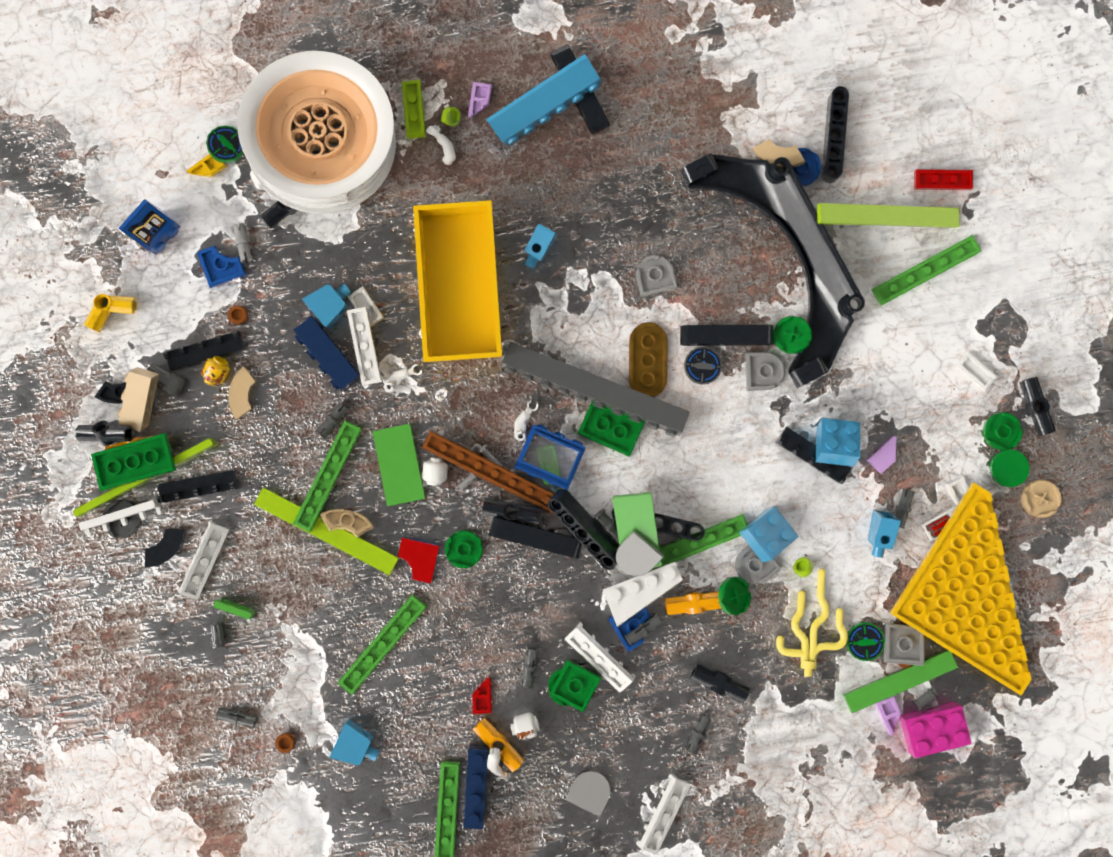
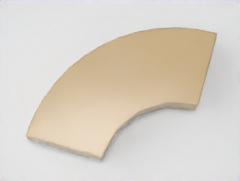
(770, 152)
(239, 393)
(346, 520)

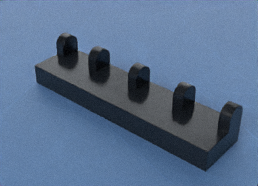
(201, 351)
(807, 452)
(197, 486)

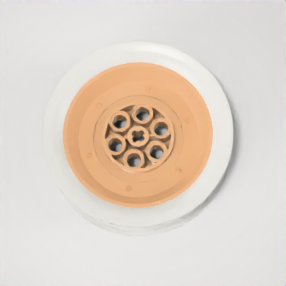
(299, 90)

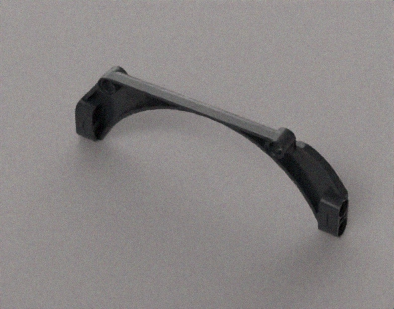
(789, 207)

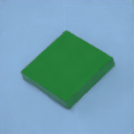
(575, 685)

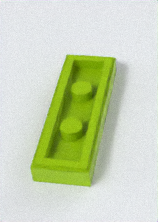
(413, 109)

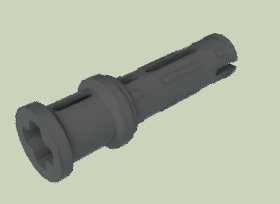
(607, 524)

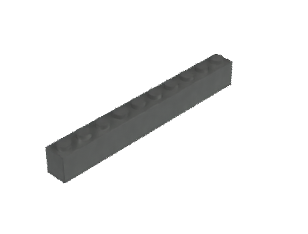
(595, 389)

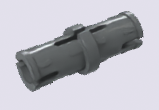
(332, 420)
(904, 506)
(643, 630)
(529, 668)
(236, 717)
(698, 734)

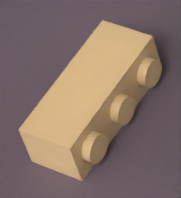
(138, 398)

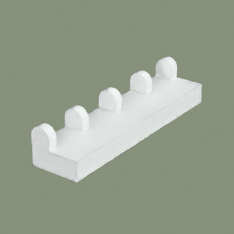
(364, 346)
(120, 515)
(203, 560)
(599, 658)
(664, 814)

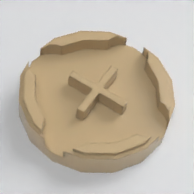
(1041, 498)

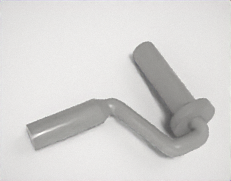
(486, 453)

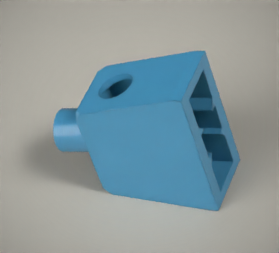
(543, 237)
(328, 303)
(882, 532)
(354, 745)

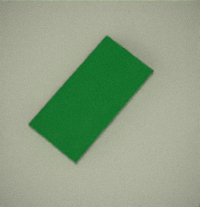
(133, 462)

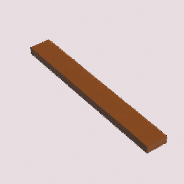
(488, 470)

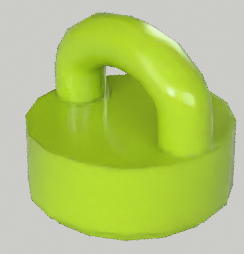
(451, 116)
(803, 567)

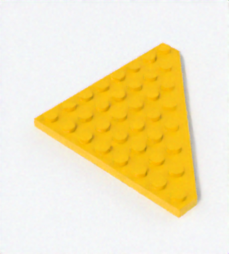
(965, 594)

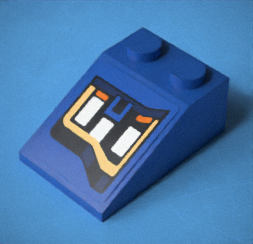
(150, 227)

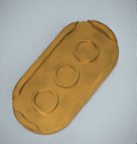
(648, 359)

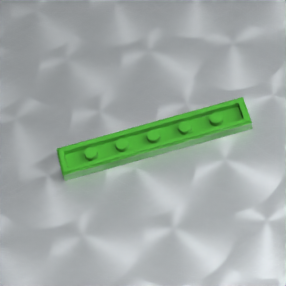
(926, 270)
(327, 476)
(713, 536)
(382, 644)
(899, 681)
(447, 809)

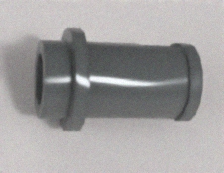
(217, 637)
(927, 698)

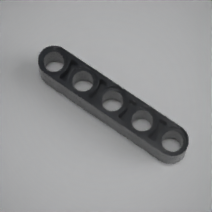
(589, 106)
(838, 126)
(726, 335)
(584, 528)
(666, 528)
(535, 537)

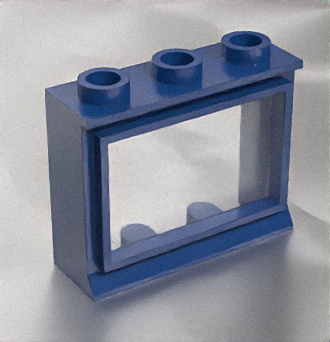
(550, 456)

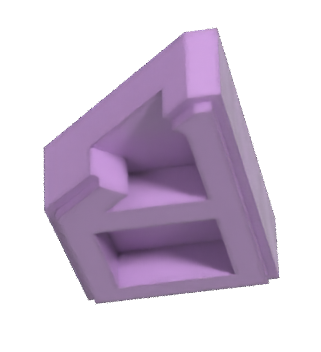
(479, 98)
(884, 456)
(889, 713)

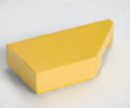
(207, 167)

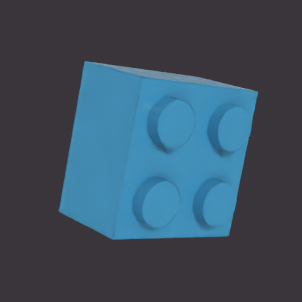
(838, 442)
(769, 534)

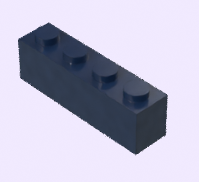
(327, 353)
(476, 786)

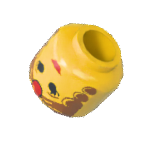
(215, 370)

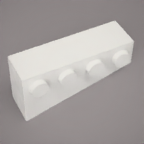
(637, 593)

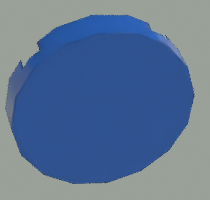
(810, 170)

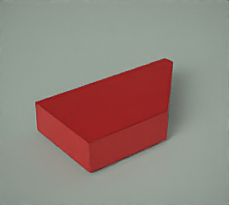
(482, 698)

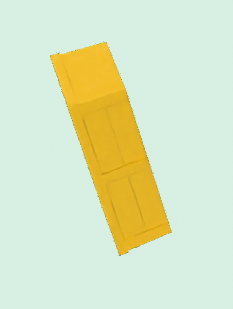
(457, 281)

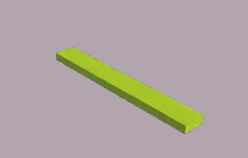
(887, 215)
(122, 490)
(338, 538)

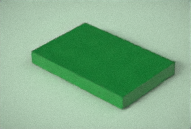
(610, 429)

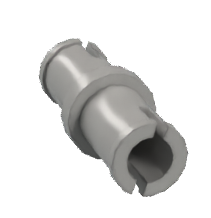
(242, 243)

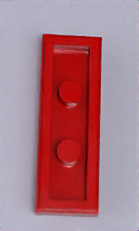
(943, 179)

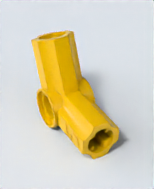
(116, 304)

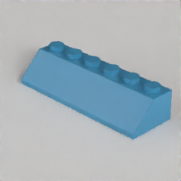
(545, 100)

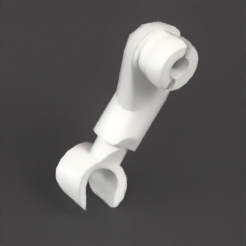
(447, 145)
(397, 376)
(520, 423)
(493, 764)

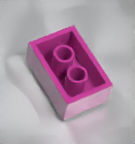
(935, 729)

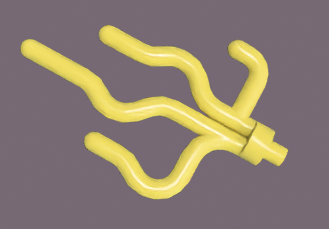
(810, 648)

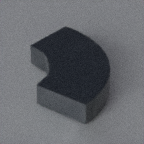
(111, 393)
(166, 548)

